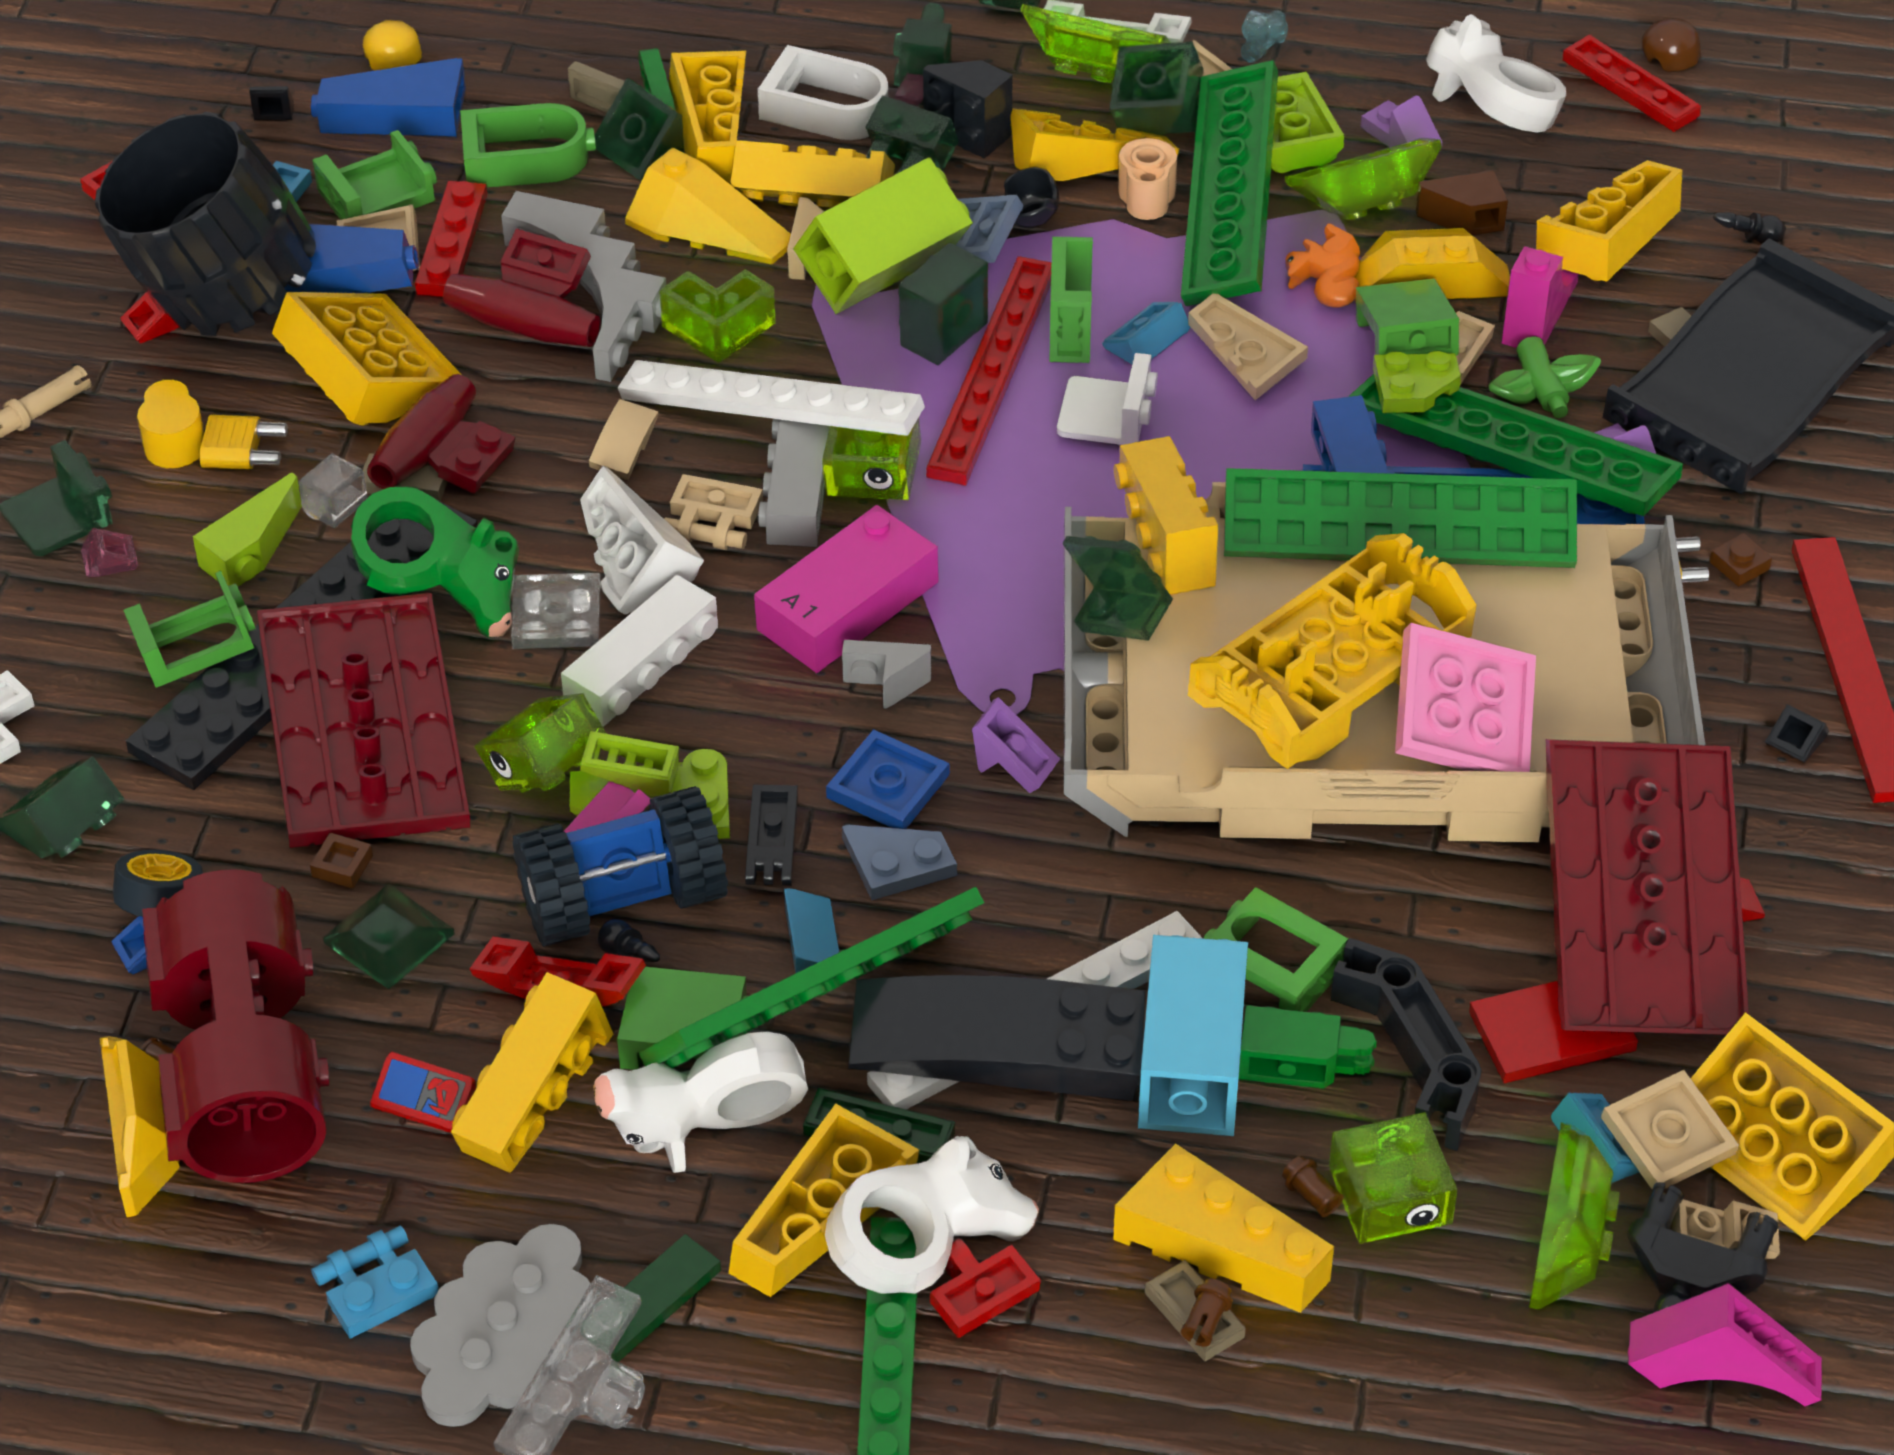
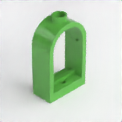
(518, 124)

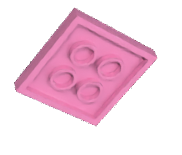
(1464, 702)

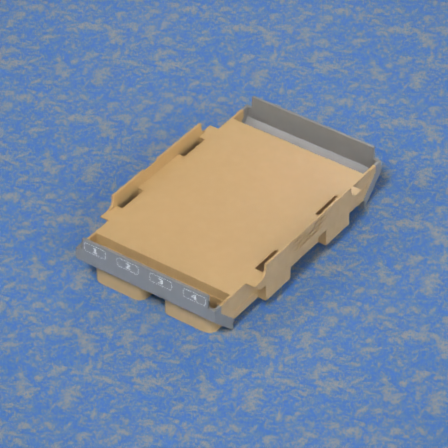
(1606, 669)

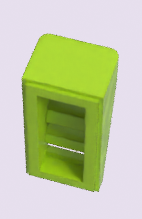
(651, 754)

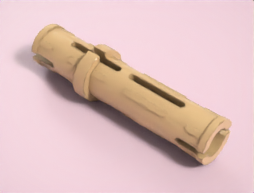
(20, 412)

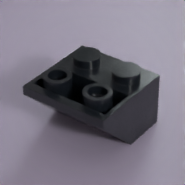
(976, 101)

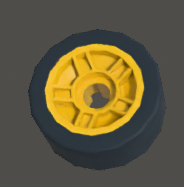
(148, 876)

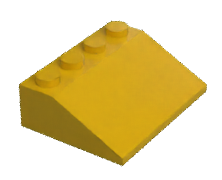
(360, 352)
(1798, 1129)

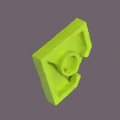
(1414, 380)

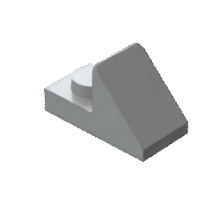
(896, 666)

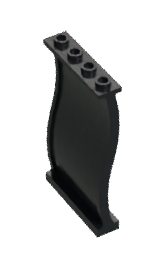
(1753, 365)

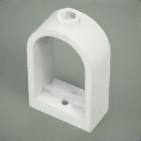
(799, 65)

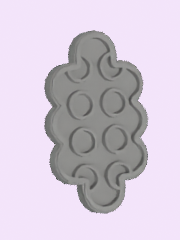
(497, 1323)

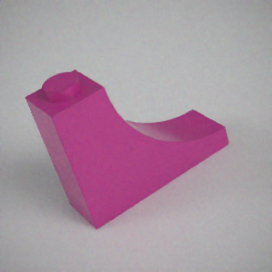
(1536, 296)
(1723, 1339)

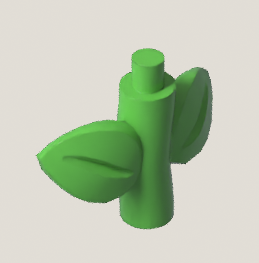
(1544, 380)

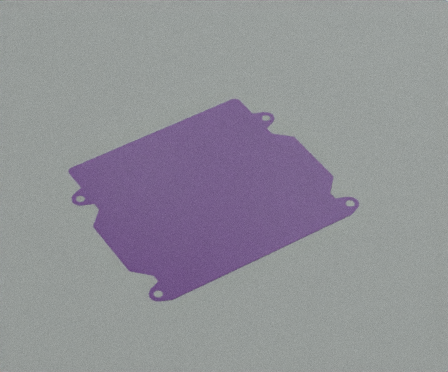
(1005, 529)

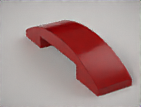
(517, 969)

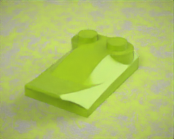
(1303, 126)
(700, 768)

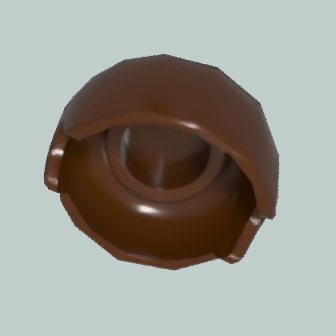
(1672, 43)

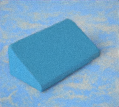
(1149, 331)
(809, 928)
(1585, 1113)

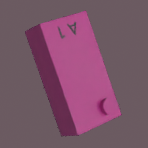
(846, 588)

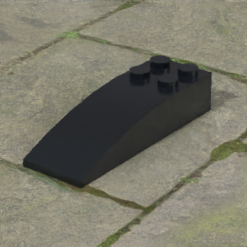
(1001, 1032)

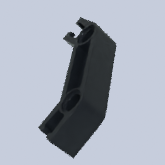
(1419, 1028)

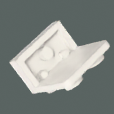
(1108, 408)

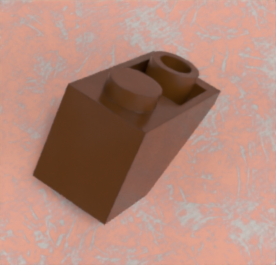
(1464, 202)

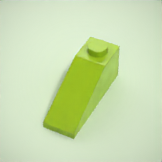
(250, 534)

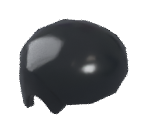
(1037, 193)

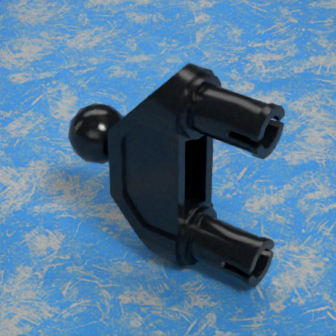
(1690, 1266)

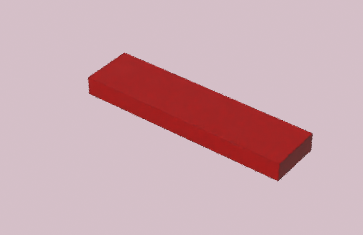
(1631, 83)

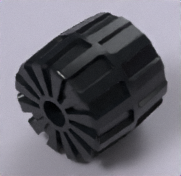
(205, 222)

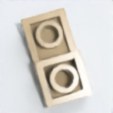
(623, 438)
(1720, 1226)

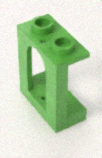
(1071, 299)
(224, 609)
(1298, 989)

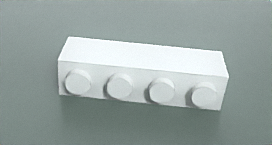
(642, 648)

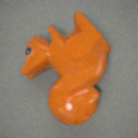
(1331, 263)

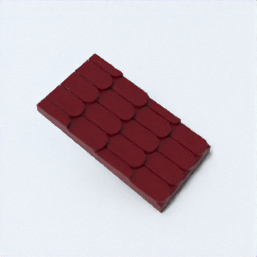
(362, 719)
(1645, 887)

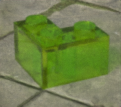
(717, 318)

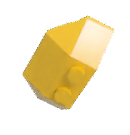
(1450, 256)
(136, 1122)

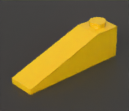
(1068, 149)
(695, 204)

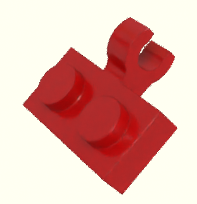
(982, 1288)

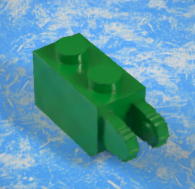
(1301, 1047)

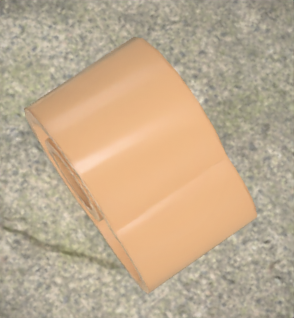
(1147, 177)

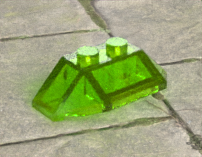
(1083, 43)
(1368, 179)
(1574, 1218)

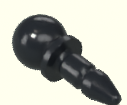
(1754, 226)
(621, 939)

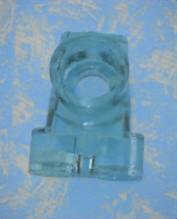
(1261, 32)

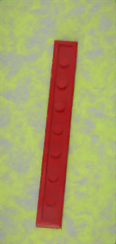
(990, 372)
(1850, 660)

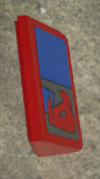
(421, 1091)

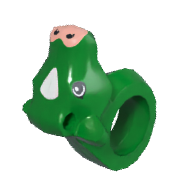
(465, 560)

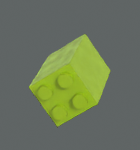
(882, 234)

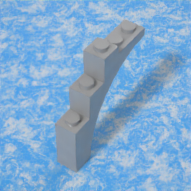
(612, 277)

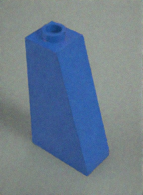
(409, 98)
(359, 260)

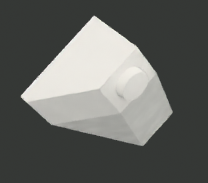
(633, 543)

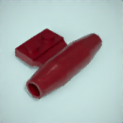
(531, 292)
(437, 435)

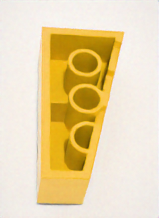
(708, 96)
(810, 172)
(1613, 221)
(1168, 515)
(531, 1072)
(792, 1219)
(1223, 1229)

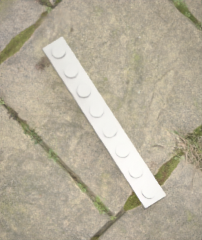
(772, 397)
(1119, 965)

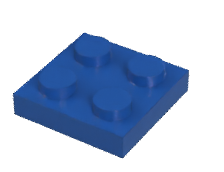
(887, 780)

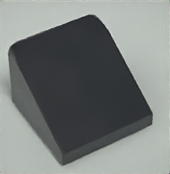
(271, 103)
(1797, 734)

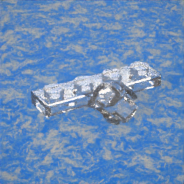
(578, 1375)

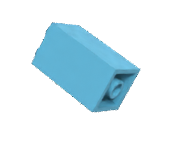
(1193, 1035)

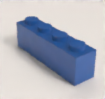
(1347, 436)

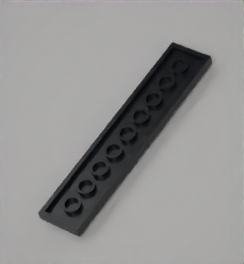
(230, 698)

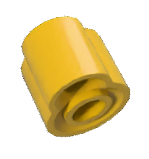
(170, 425)

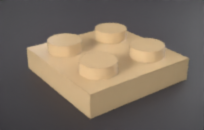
(1669, 1130)

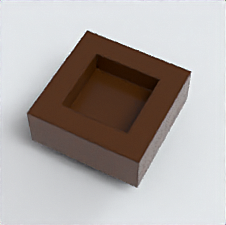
(1740, 559)
(341, 860)

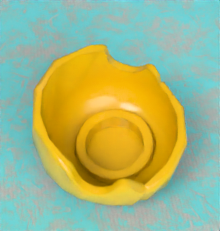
(391, 45)

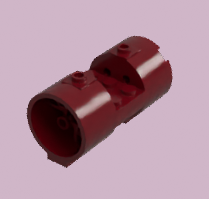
(244, 1083)

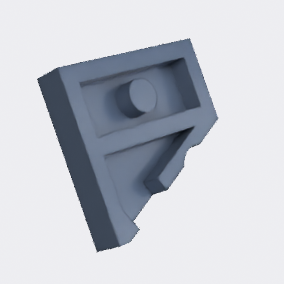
(991, 224)
(897, 858)

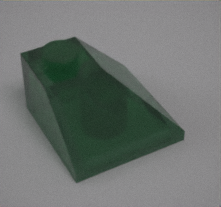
(388, 936)

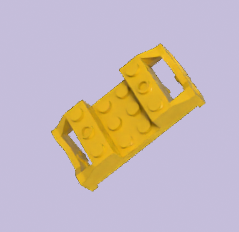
(1330, 648)

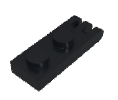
(772, 833)

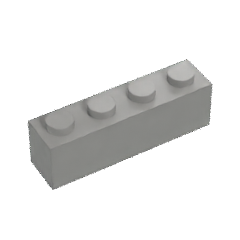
(795, 485)

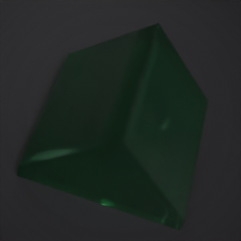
(638, 129)

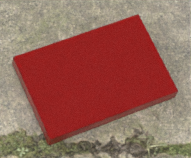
(1527, 1036)

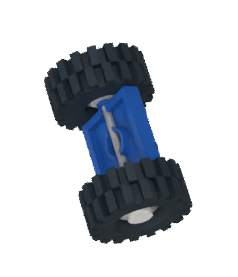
(620, 864)

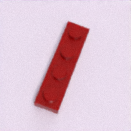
(451, 236)

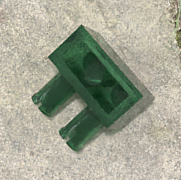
(923, 43)
(911, 133)

